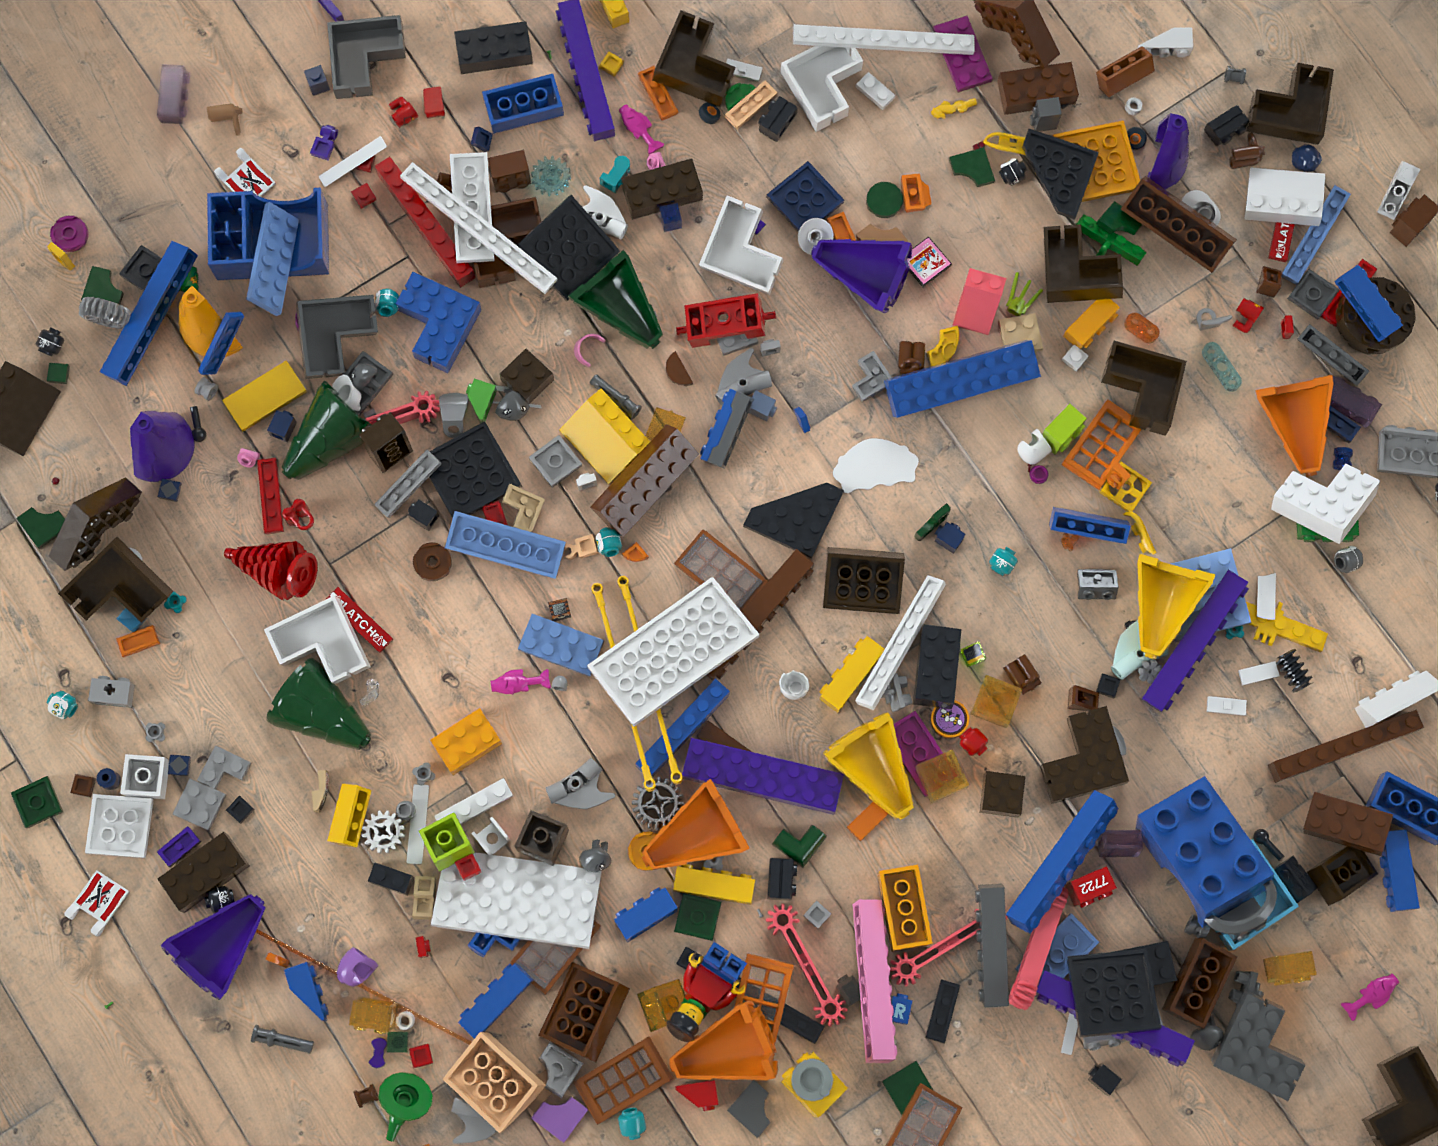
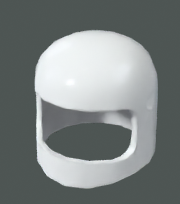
(1035, 450)

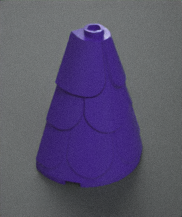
(1173, 152)
(867, 267)
(160, 445)
(216, 944)

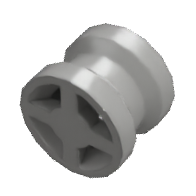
(206, 388)

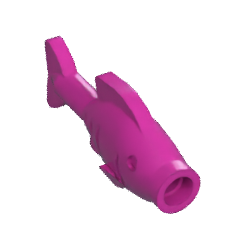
(638, 125)
(514, 682)
(1376, 992)

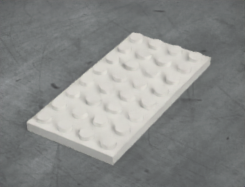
(673, 651)
(520, 901)

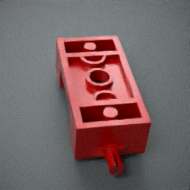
(743, 313)

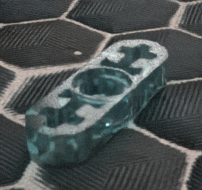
(1220, 374)

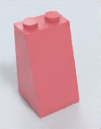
(979, 301)

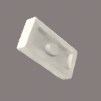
(875, 91)

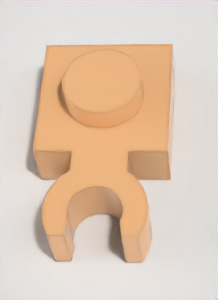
(584, 546)

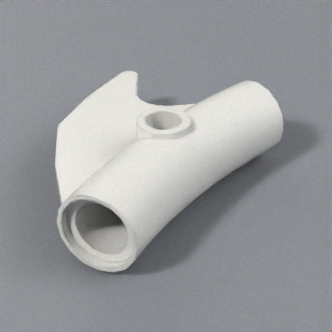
(605, 213)

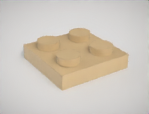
(1019, 329)

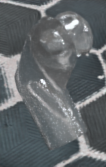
(372, 692)

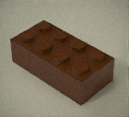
(1025, 86)
(1348, 823)

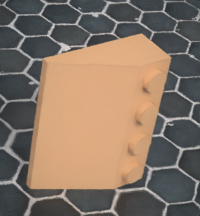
(493, 1081)

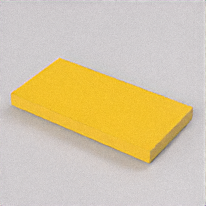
(264, 396)

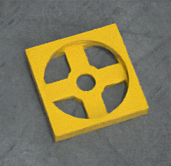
(1145, 484)

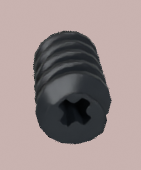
(1294, 670)

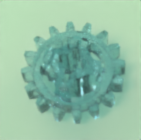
(549, 183)

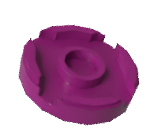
(69, 233)

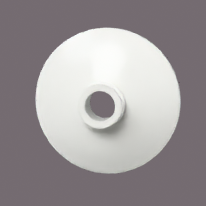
(820, 227)

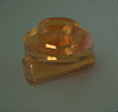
(1068, 542)

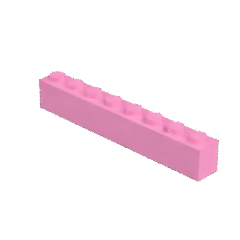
(874, 981)

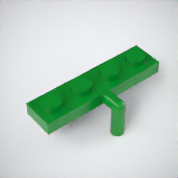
(1111, 241)

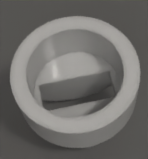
(559, 683)

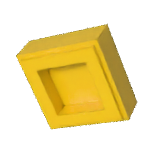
(611, 64)

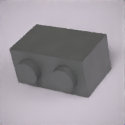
(1046, 114)

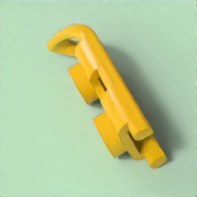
(1004, 142)
(1139, 529)

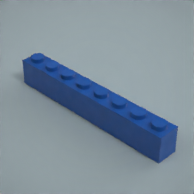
(149, 313)
(1062, 862)

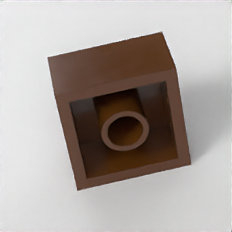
(509, 171)
(1414, 219)

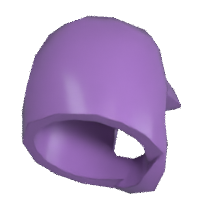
(355, 967)

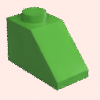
(481, 397)

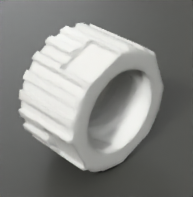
(1129, 110)
(411, 1020)

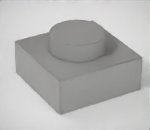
(770, 347)
(817, 914)

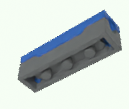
(727, 428)

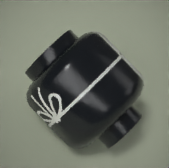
(1013, 171)
(49, 341)
(219, 898)

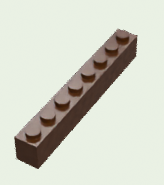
(770, 597)
(1345, 746)

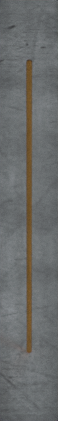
(363, 987)

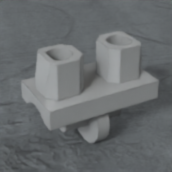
(894, 694)

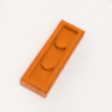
(658, 94)

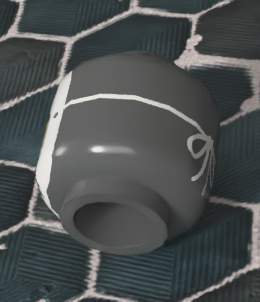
(1348, 559)

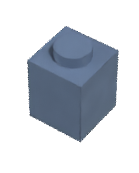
(763, 406)

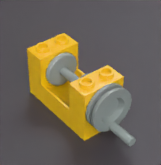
(813, 1084)

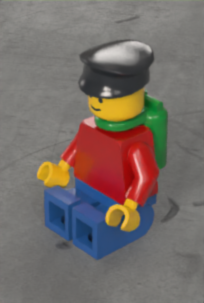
(706, 990)

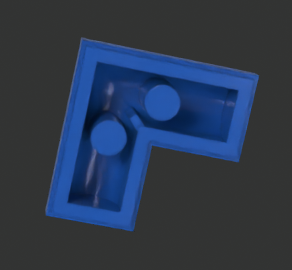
(482, 943)

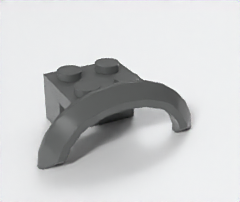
(1245, 917)

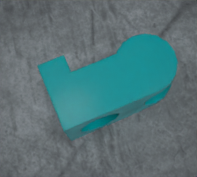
(612, 180)

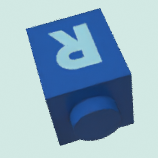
(902, 1008)

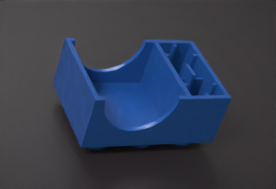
(235, 228)
(1204, 849)

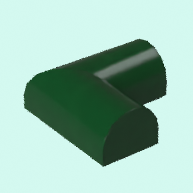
(800, 850)

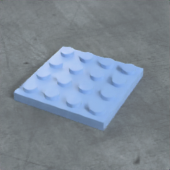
(1217, 564)

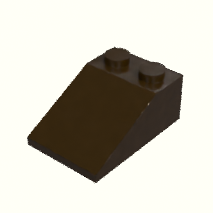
(1342, 874)

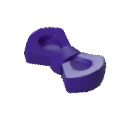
(379, 1045)

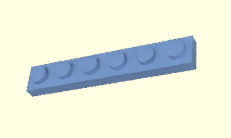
(1315, 235)

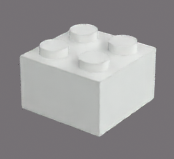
(145, 776)

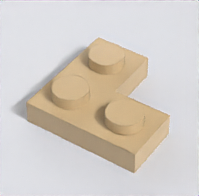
(527, 504)

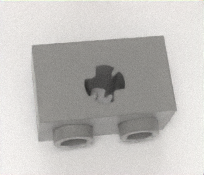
(121, 697)

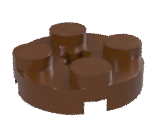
(429, 572)

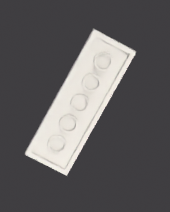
(471, 187)

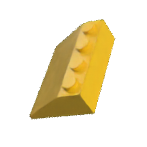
(604, 436)

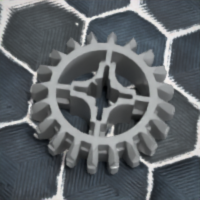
(104, 312)
(648, 806)

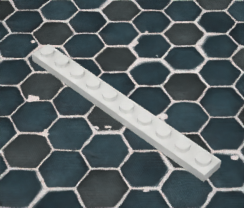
(883, 39)
(478, 228)

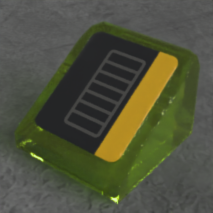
(973, 654)

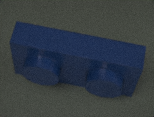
(1341, 425)

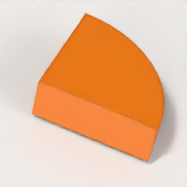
(635, 553)
(277, 960)

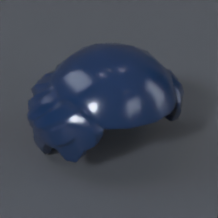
(1306, 158)

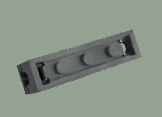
(1333, 355)

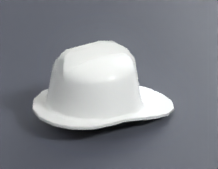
(1203, 204)
(347, 392)

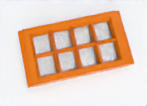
(1101, 445)
(766, 986)

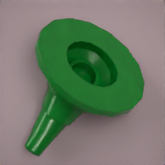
(404, 1099)

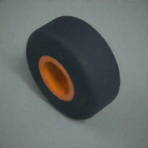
(709, 113)
(1142, 137)

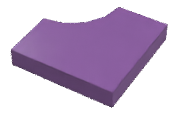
(560, 1118)

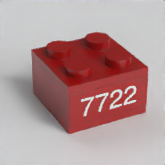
(1093, 885)

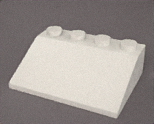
(1285, 196)

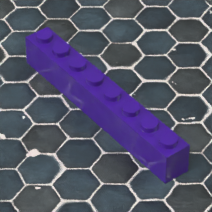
(586, 70)
(1195, 641)
(1160, 1042)

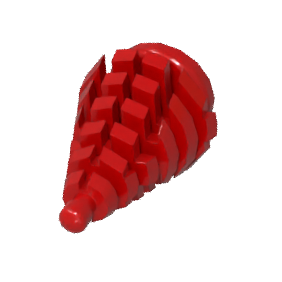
(279, 568)

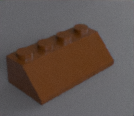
(1199, 982)

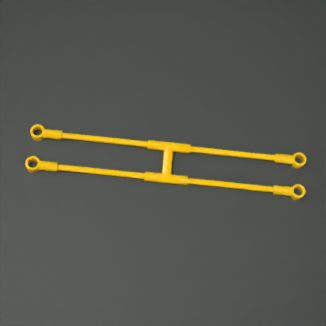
(645, 768)

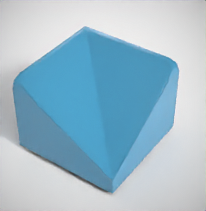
(129, 620)

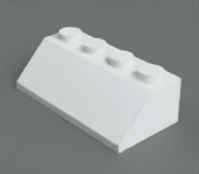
(1396, 699)

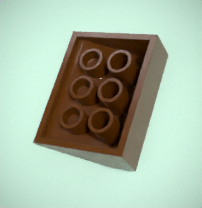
(584, 1012)

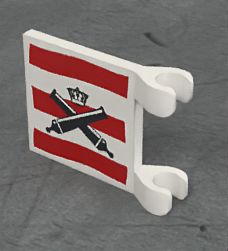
(246, 177)
(99, 899)

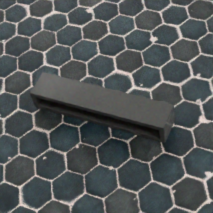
(992, 945)

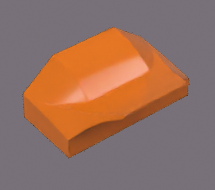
(915, 193)

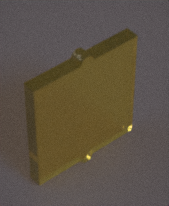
(661, 418)

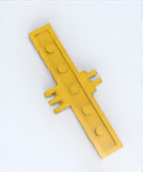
(1286, 628)

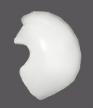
(794, 685)

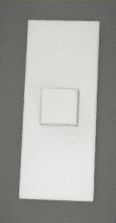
(746, 70)
(1258, 673)
(1226, 706)

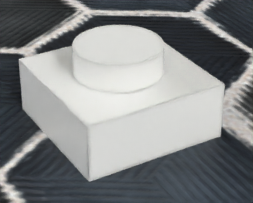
(1075, 358)
(586, 481)

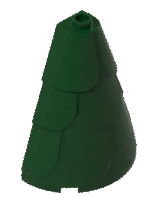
(620, 302)
(324, 435)
(317, 708)

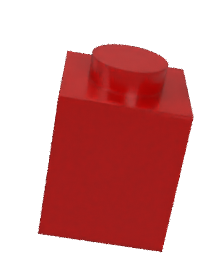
(700, 1094)

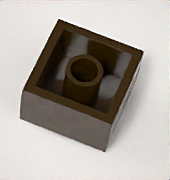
(527, 376)
(1002, 794)
(541, 838)

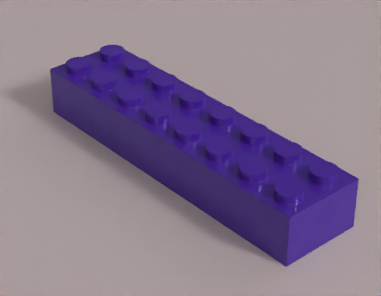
(763, 776)

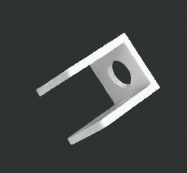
(481, 837)

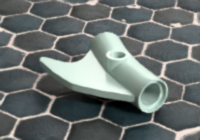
(1126, 652)

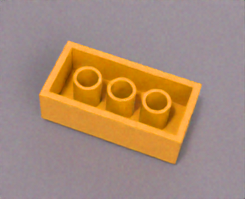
(904, 908)

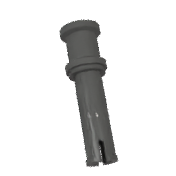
(620, 400)
(273, 1038)

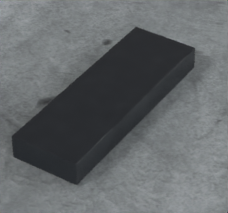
(942, 1011)

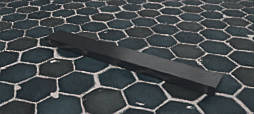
(790, 1018)

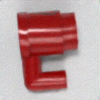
(404, 114)
(1250, 311)

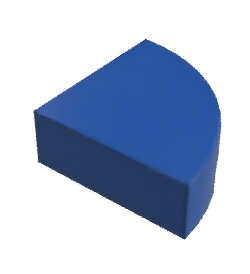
(802, 419)

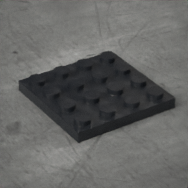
(569, 246)
(472, 471)
(1113, 993)

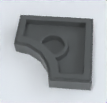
(750, 1109)

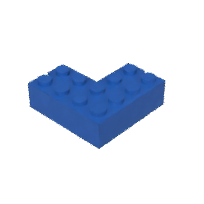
(447, 319)

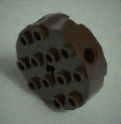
(1359, 335)

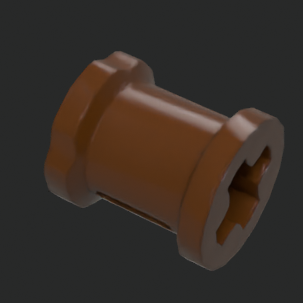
(366, 1095)

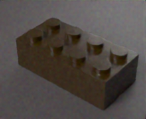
(662, 187)
(386, 442)
(202, 871)

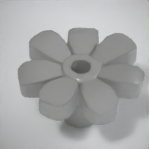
(1149, 670)

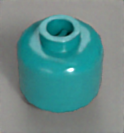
(632, 1123)

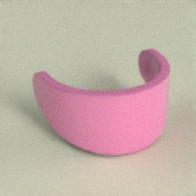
(577, 347)

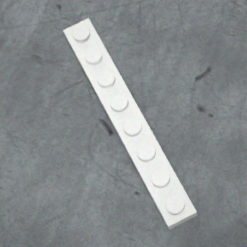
(900, 642)

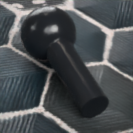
(198, 433)
(1262, 837)

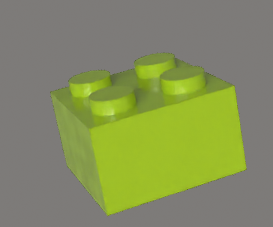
(1064, 428)
(446, 841)

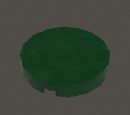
(884, 199)

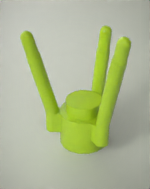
(1016, 306)

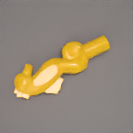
(947, 108)

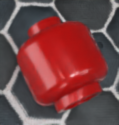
(973, 741)

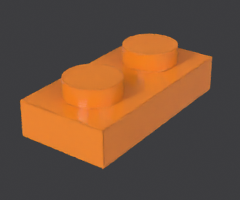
(1117, 476)

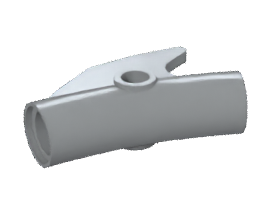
(740, 373)
(585, 794)
(476, 1126)

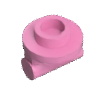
(655, 161)
(247, 458)

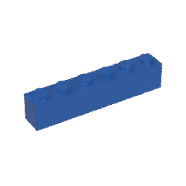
(685, 725)

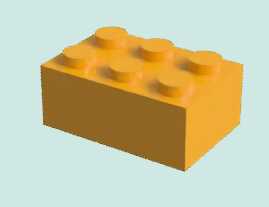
(466, 741)

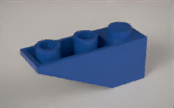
(303, 985)

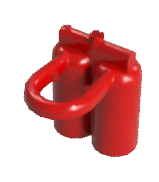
(296, 510)

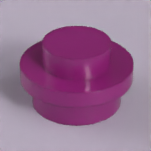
(1038, 474)

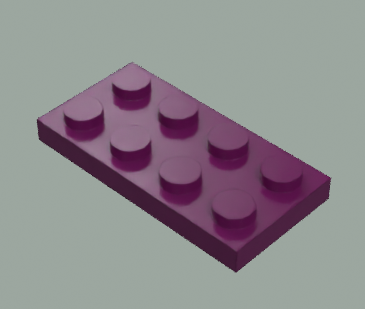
(965, 70)
(915, 745)

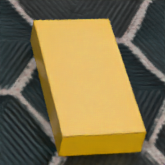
(60, 256)

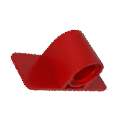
(433, 102)

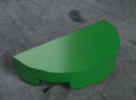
(737, 93)

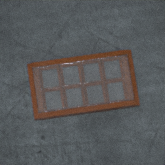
(710, 558)
(547, 961)
(623, 1080)
(925, 1120)

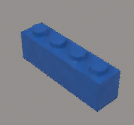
(1368, 303)
(1089, 525)
(1399, 873)
(496, 999)

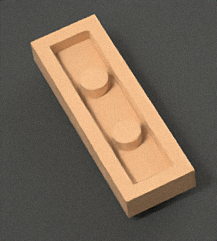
(751, 104)

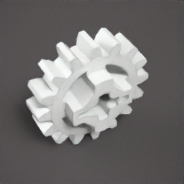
(388, 825)

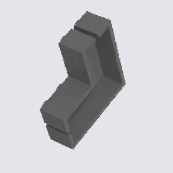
(357, 44)
(325, 323)
(1247, 1048)

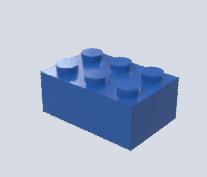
(645, 913)

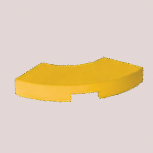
(945, 348)

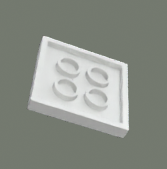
(119, 826)

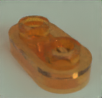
(1140, 329)

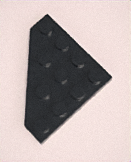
(1061, 168)
(796, 519)

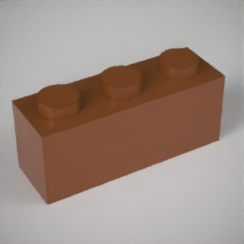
(1125, 71)

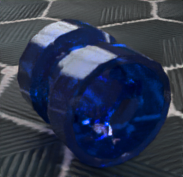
(1342, 457)

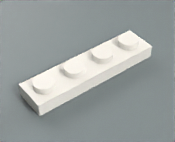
(479, 802)

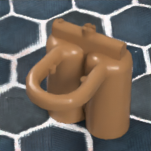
(225, 112)

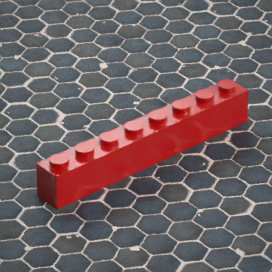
(424, 221)

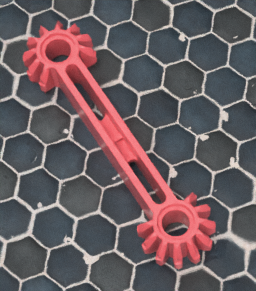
(411, 410)
(942, 947)
(1035, 955)
(806, 965)

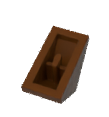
(1269, 282)
(1082, 699)

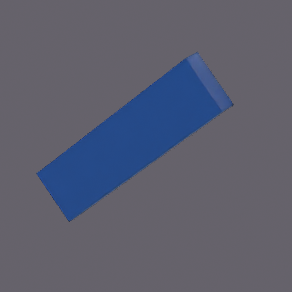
(221, 343)

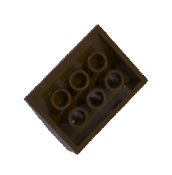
(23, 406)
(863, 580)

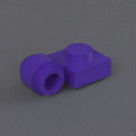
(323, 146)

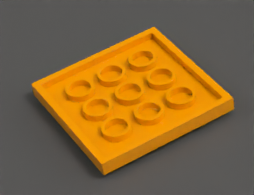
(1115, 164)

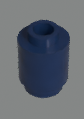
(112, 783)

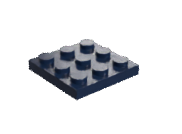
(804, 196)

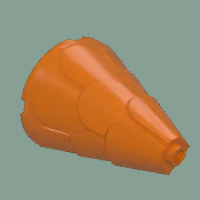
(1300, 419)
(696, 832)
(730, 1049)

